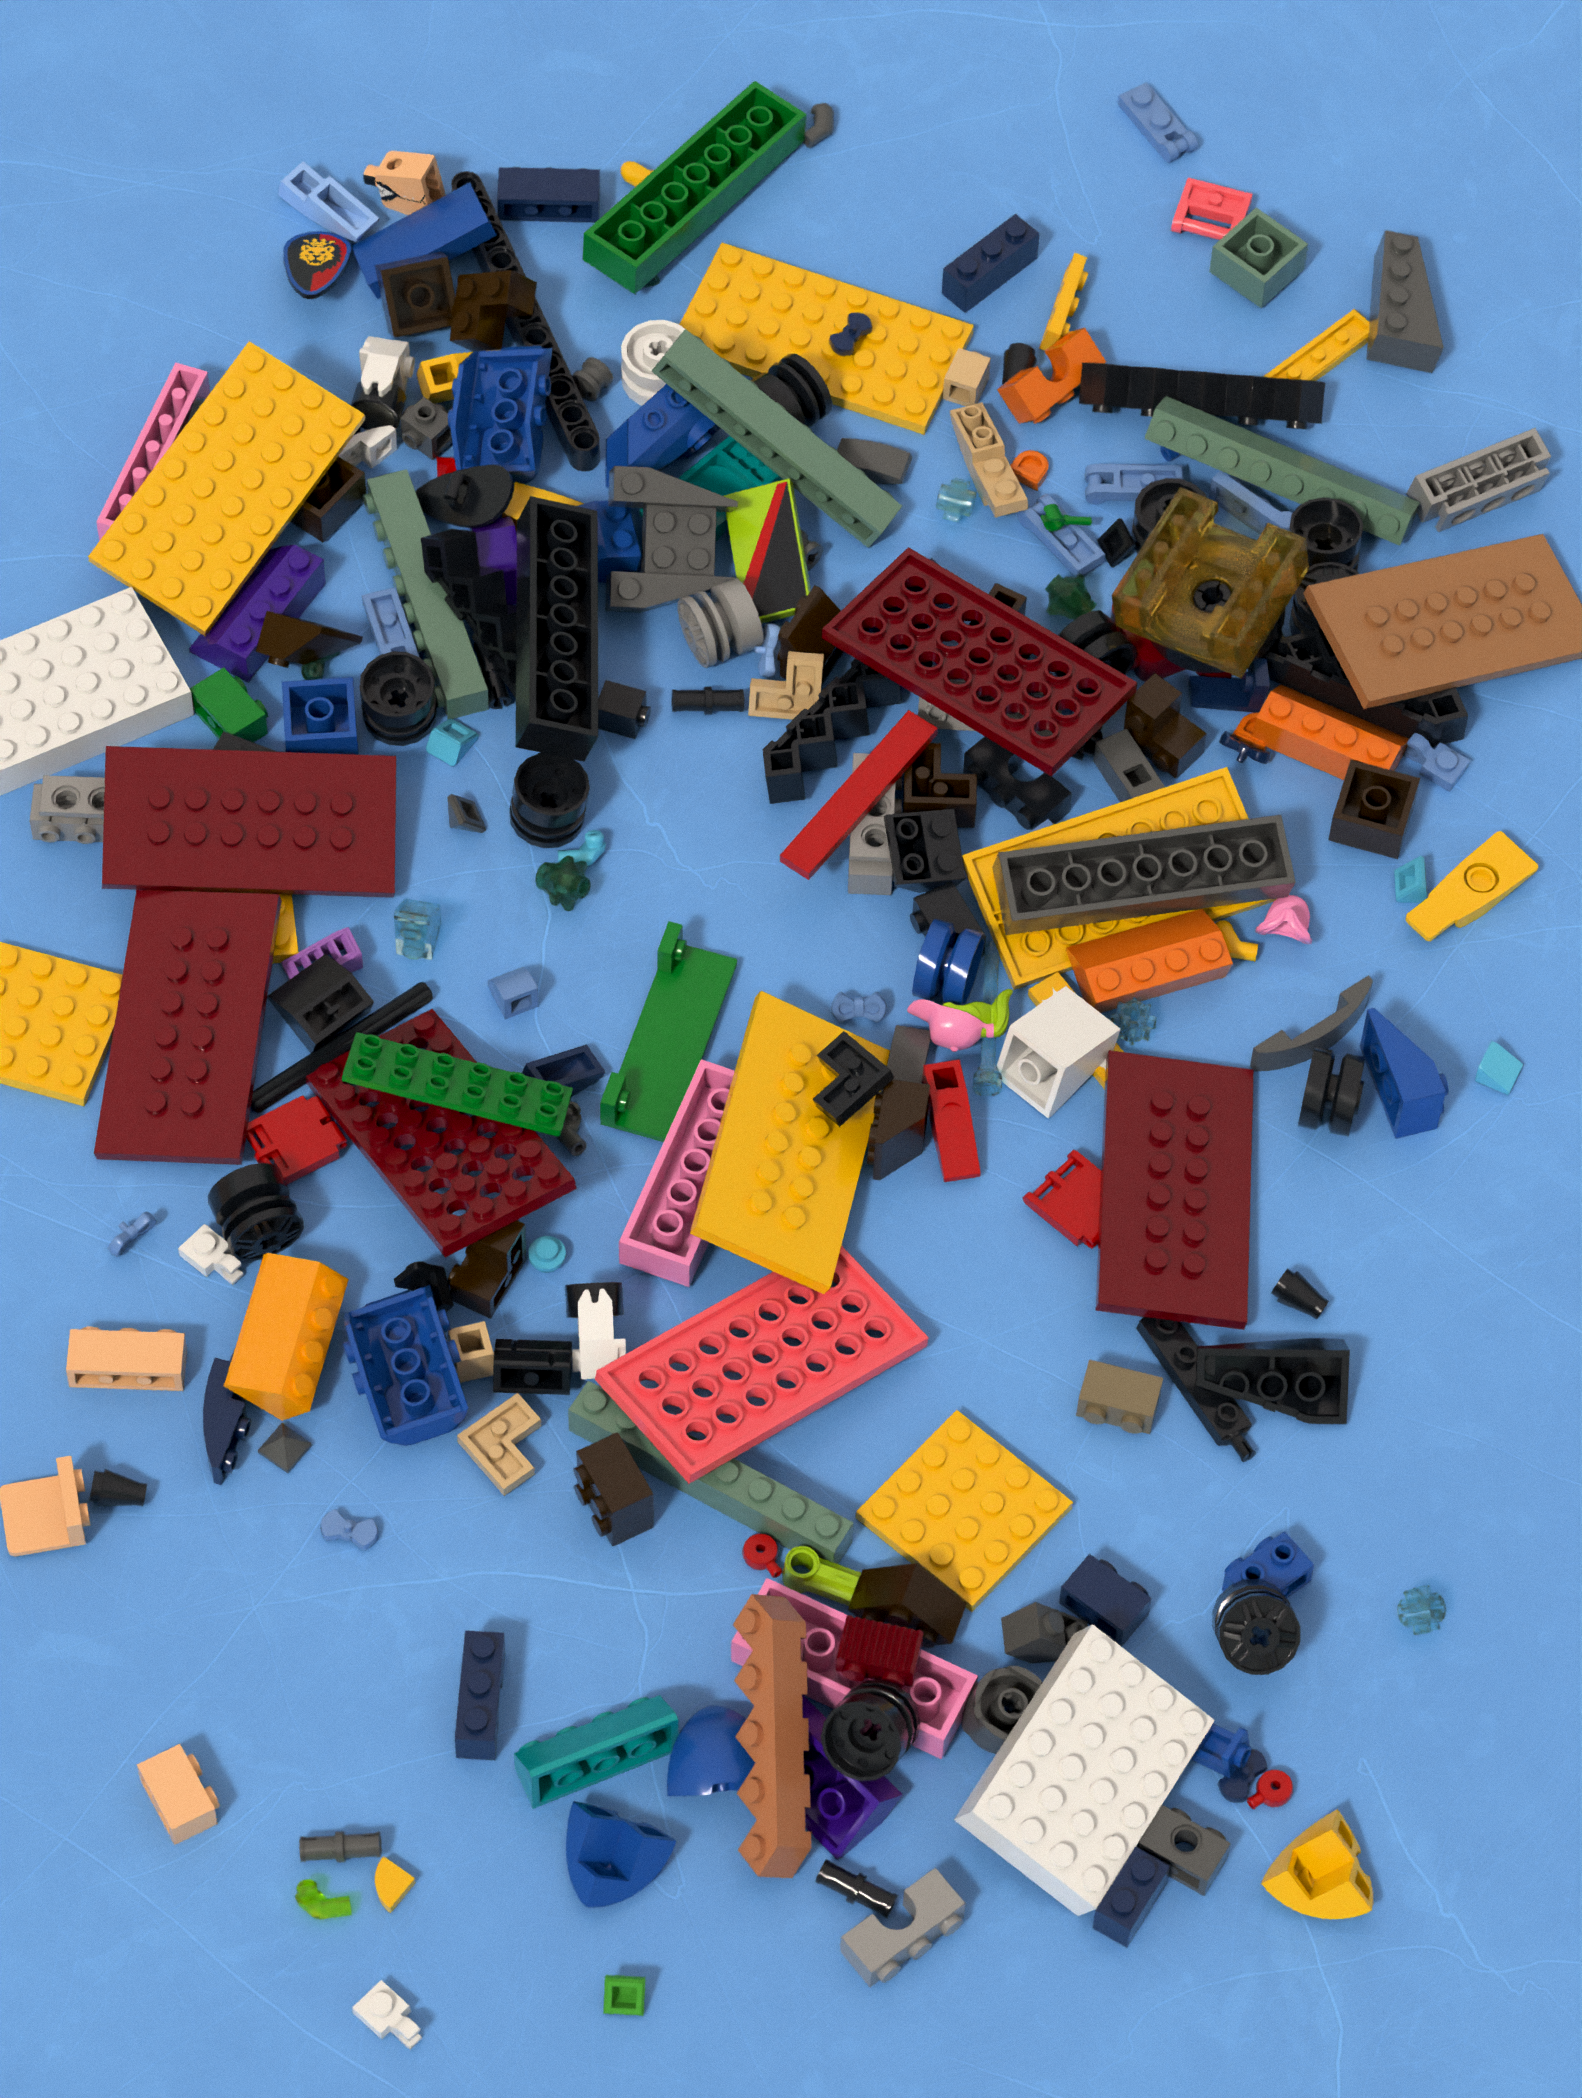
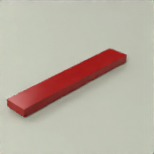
(858, 795)

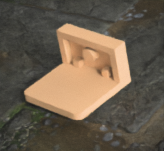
(45, 1511)

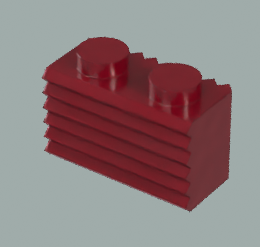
(879, 1651)

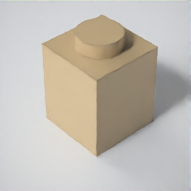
(966, 377)
(474, 1351)

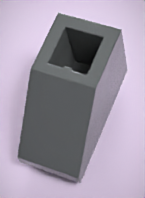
(1038, 1633)

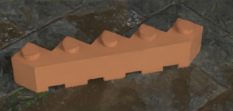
(774, 1736)

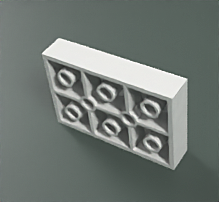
(83, 687)
(1084, 1770)

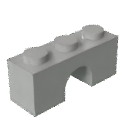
(880, 1951)

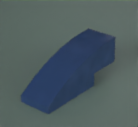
(570, 1068)

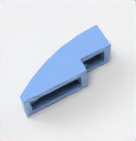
(326, 203)

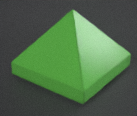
(624, 1995)

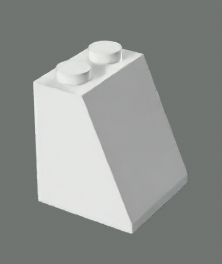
(1055, 1050)

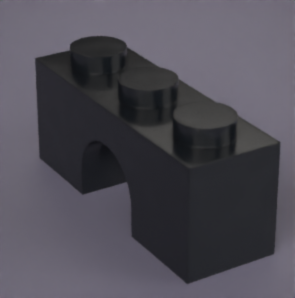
(1028, 801)

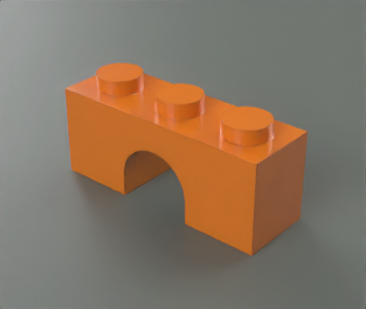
(1031, 394)

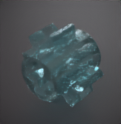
(956, 500)
(1134, 1021)
(1421, 1609)

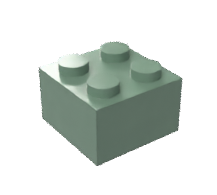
(1258, 257)

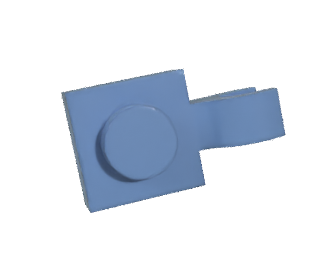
(1439, 764)

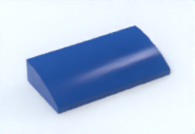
(445, 226)

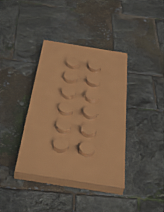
(1450, 620)

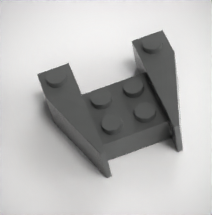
(675, 539)

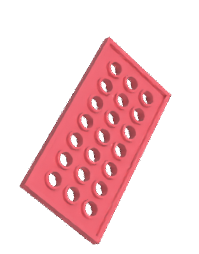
(758, 1380)

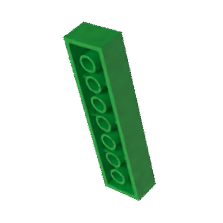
(694, 187)

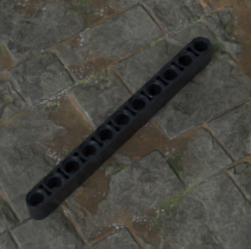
(564, 404)

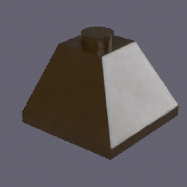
(299, 640)

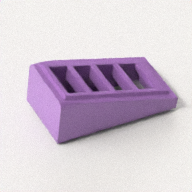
(329, 945)

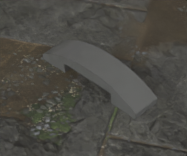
(1283, 1052)

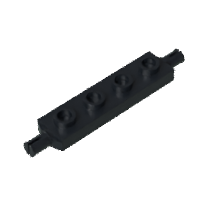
(1216, 1411)

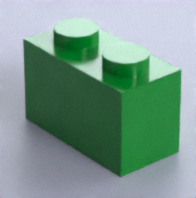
(227, 707)

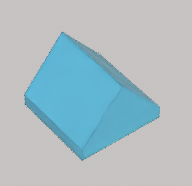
(1411, 882)

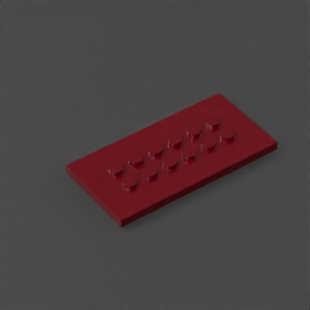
(249, 822)
(188, 1027)
(1175, 1190)

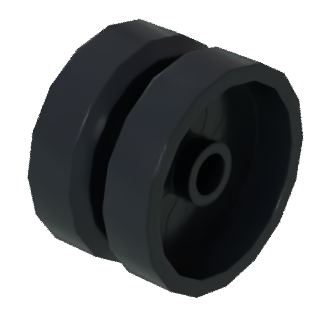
(1152, 504)
(1099, 637)
(1332, 1091)

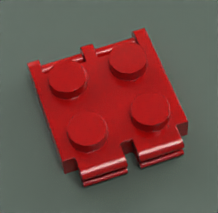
(296, 1137)
(1073, 1202)

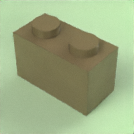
(1119, 1397)

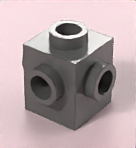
(426, 428)

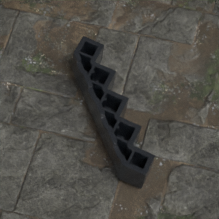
(1213, 393)
(474, 595)
(1306, 666)
(834, 716)

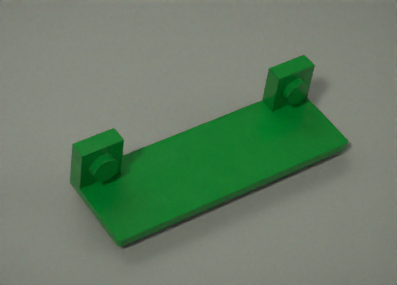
(667, 1037)
(457, 1084)

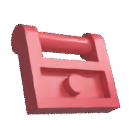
(1213, 203)

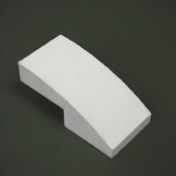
(370, 446)

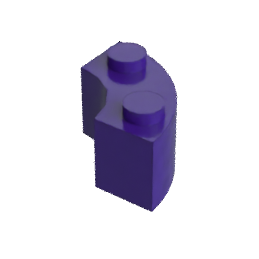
(499, 550)

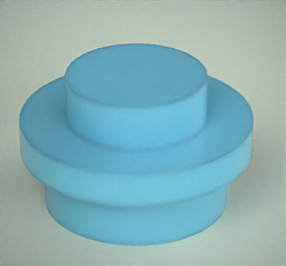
(546, 1254)

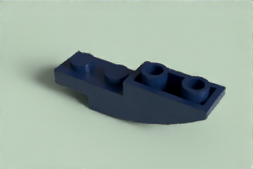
(223, 1421)

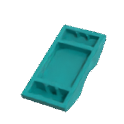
(727, 471)

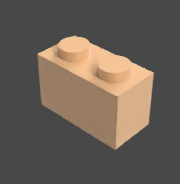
(178, 1794)

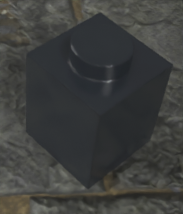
(622, 709)

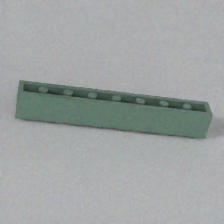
(777, 438)
(1278, 467)
(438, 630)
(729, 1489)

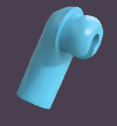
(589, 850)

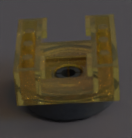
(1198, 564)

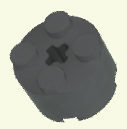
(984, 1712)

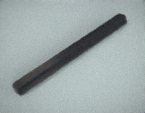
(373, 1024)

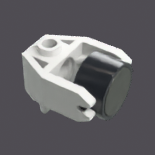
(383, 381)
(594, 1307)

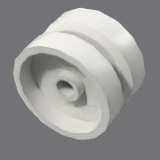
(640, 354)

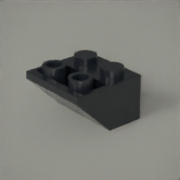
(924, 849)
(321, 1002)

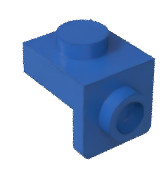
(1223, 1750)

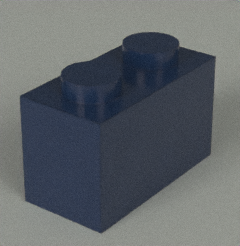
(1105, 1599)
(1131, 1897)

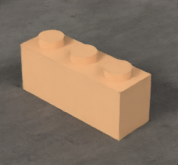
(126, 1359)

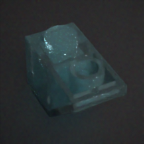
(417, 928)

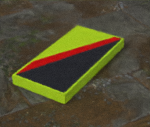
(769, 548)

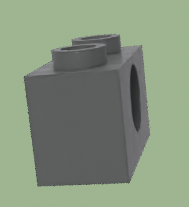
(1193, 1868)

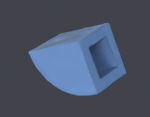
(514, 992)

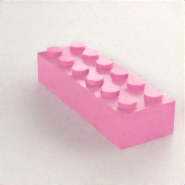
(661, 1221)
(938, 1687)

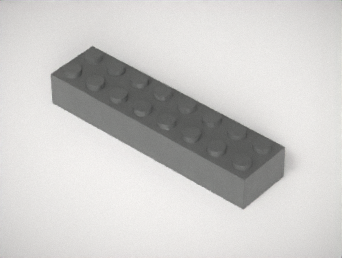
(1143, 874)

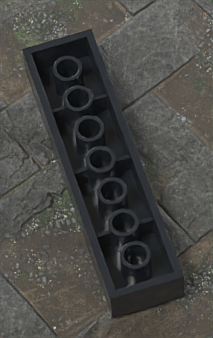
(557, 629)

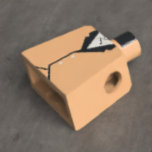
(406, 180)

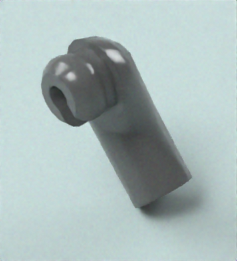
(823, 124)
(569, 1135)

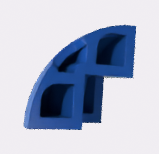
(708, 1754)
(611, 1855)

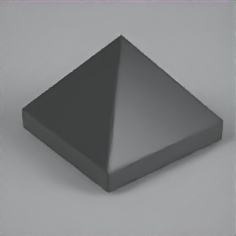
(464, 814)
(284, 1448)

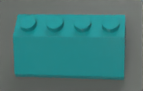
(596, 1750)

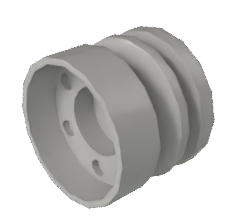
(720, 622)

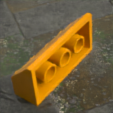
(286, 1334)

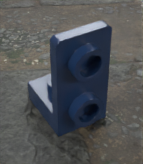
(1232, 694)

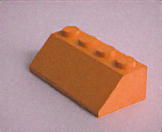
(1324, 734)
(1150, 960)

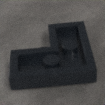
(857, 1080)

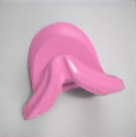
(1289, 918)

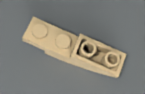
(987, 461)

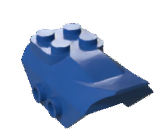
(501, 410)
(658, 433)
(406, 1366)

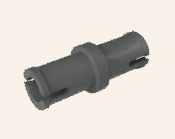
(340, 1846)

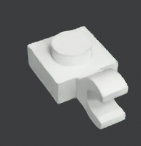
(210, 1252)
(386, 2012)

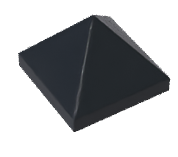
(1116, 542)

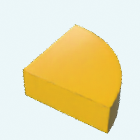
(391, 1883)

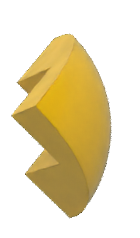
(1322, 1872)

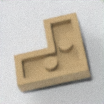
(791, 696)
(493, 1443)

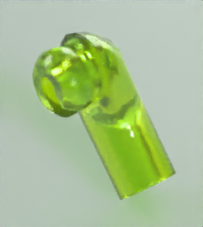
(318, 1904)

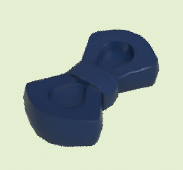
(844, 342)
(1231, 741)
(1237, 1787)

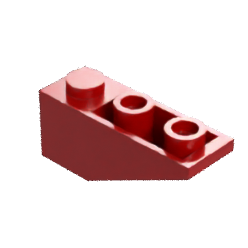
(951, 1120)

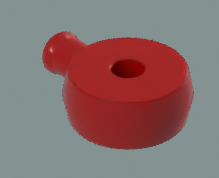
(763, 1560)
(1269, 1796)

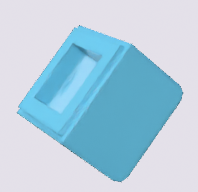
(450, 741)
(1498, 1069)

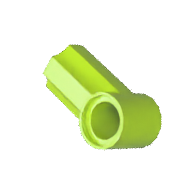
(824, 1578)

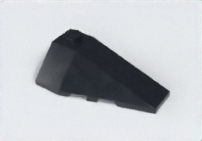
(1285, 1376)

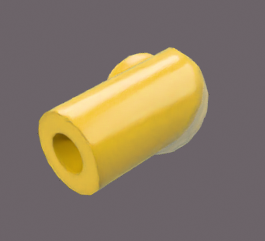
(634, 172)
(1237, 948)

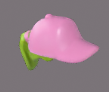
(963, 1025)

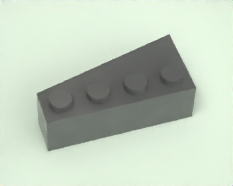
(1402, 307)

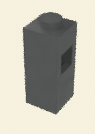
(1125, 766)

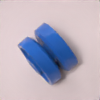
(948, 963)

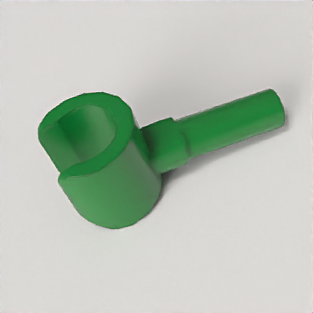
(1055, 520)

